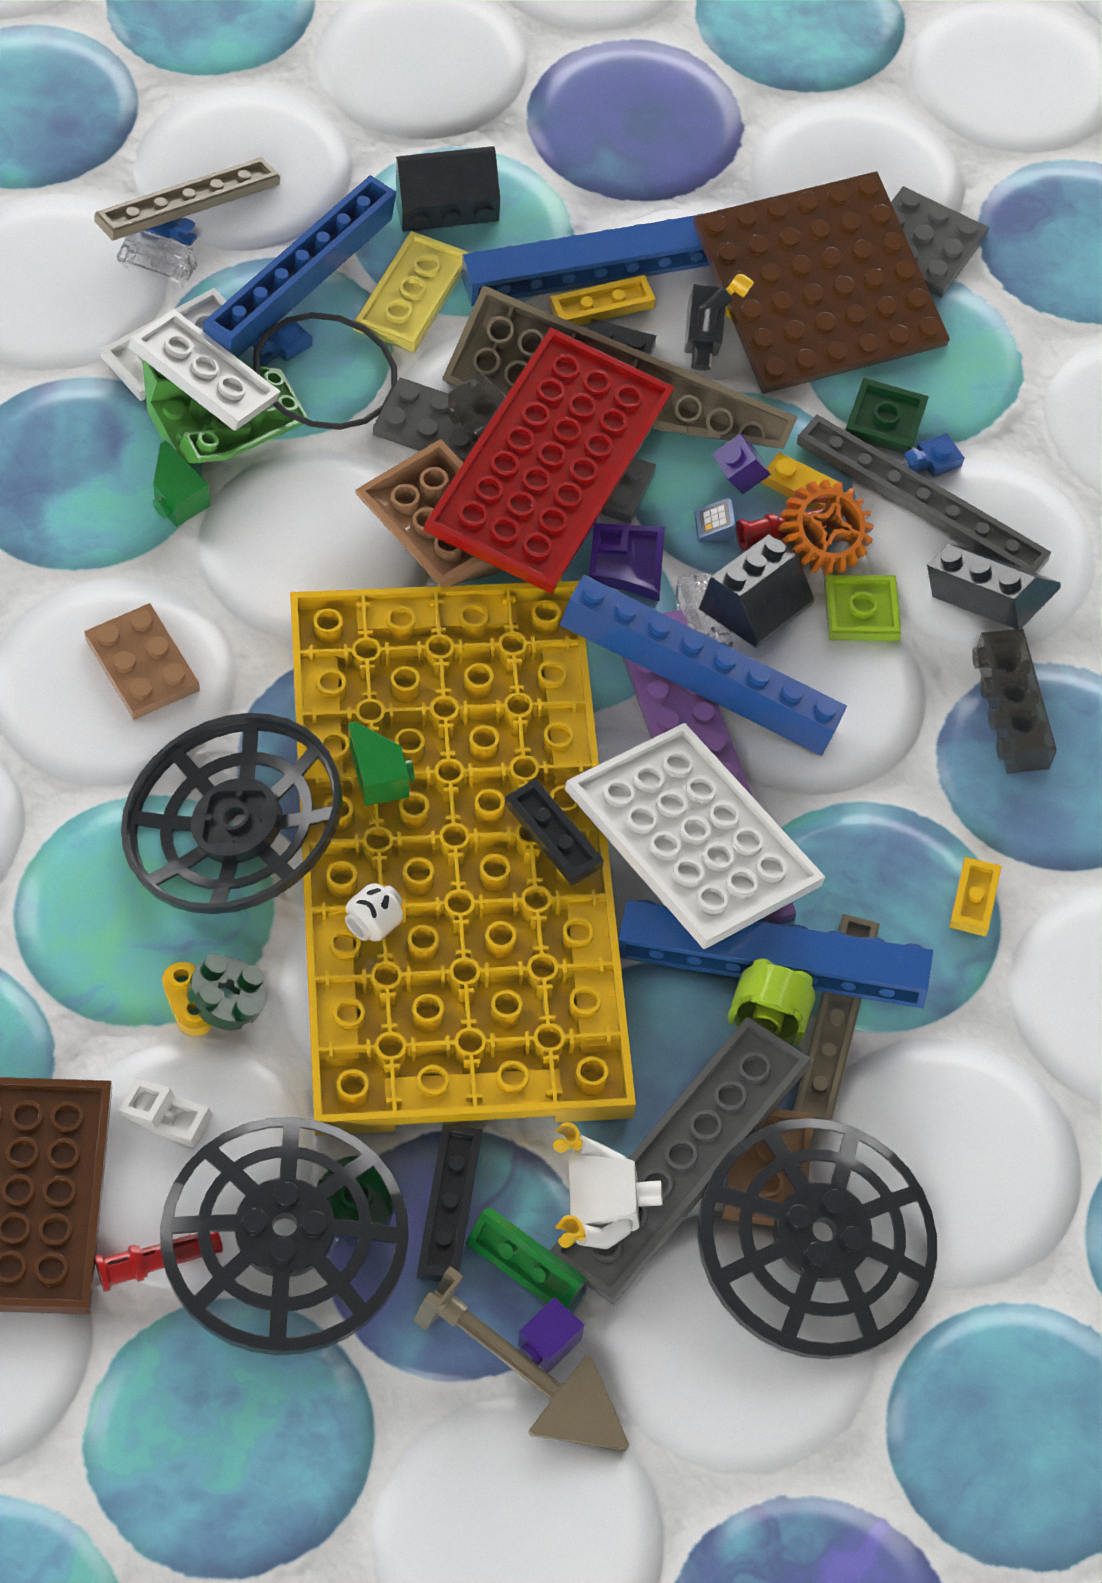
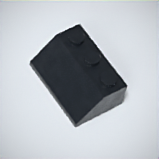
(447, 188)
(989, 586)
(758, 591)

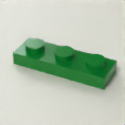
(524, 1259)

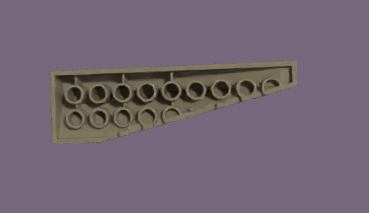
(507, 332)

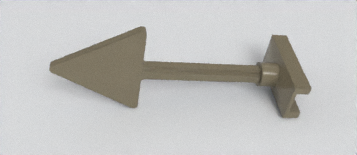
(577, 1409)

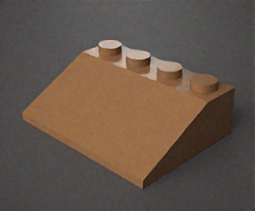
(404, 501)

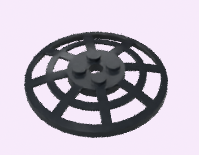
(222, 804)
(801, 1248)
(280, 1254)

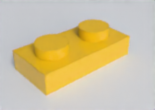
(789, 475)
(975, 896)

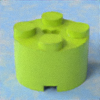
(774, 999)

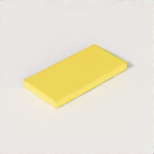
(412, 291)

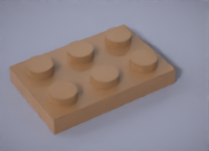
(142, 661)
(759, 1157)

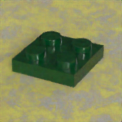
(886, 415)

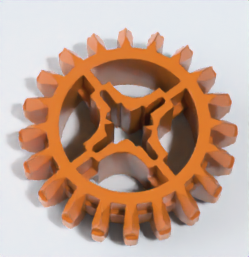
(851, 532)

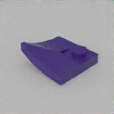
(628, 558)

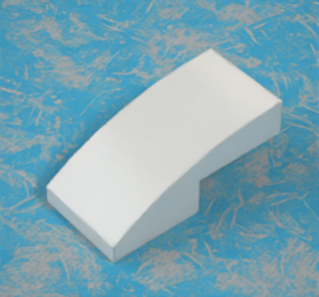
(164, 1114)

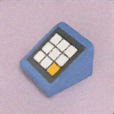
(716, 521)

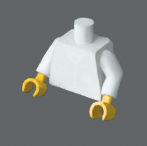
(602, 1192)

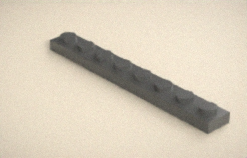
(920, 495)

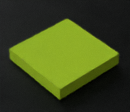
(862, 607)

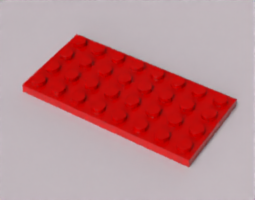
(549, 460)

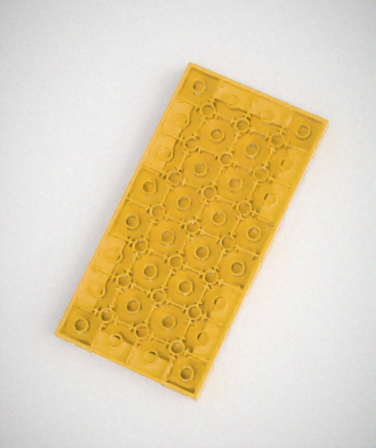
(502, 973)

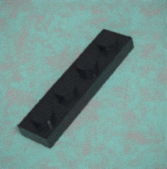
(449, 1201)

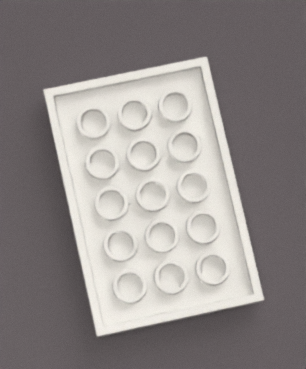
(694, 835)

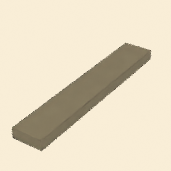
(186, 198)
(831, 1039)

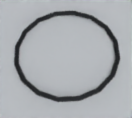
(313, 315)

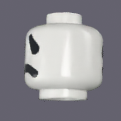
(374, 912)

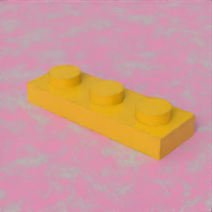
(604, 301)

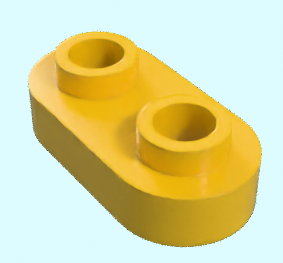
(178, 1001)

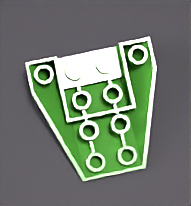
(203, 436)

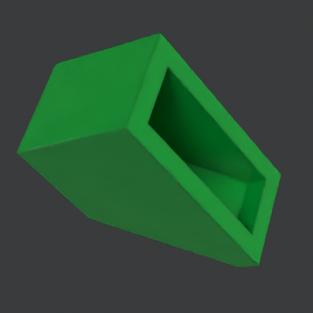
(178, 487)
(379, 766)

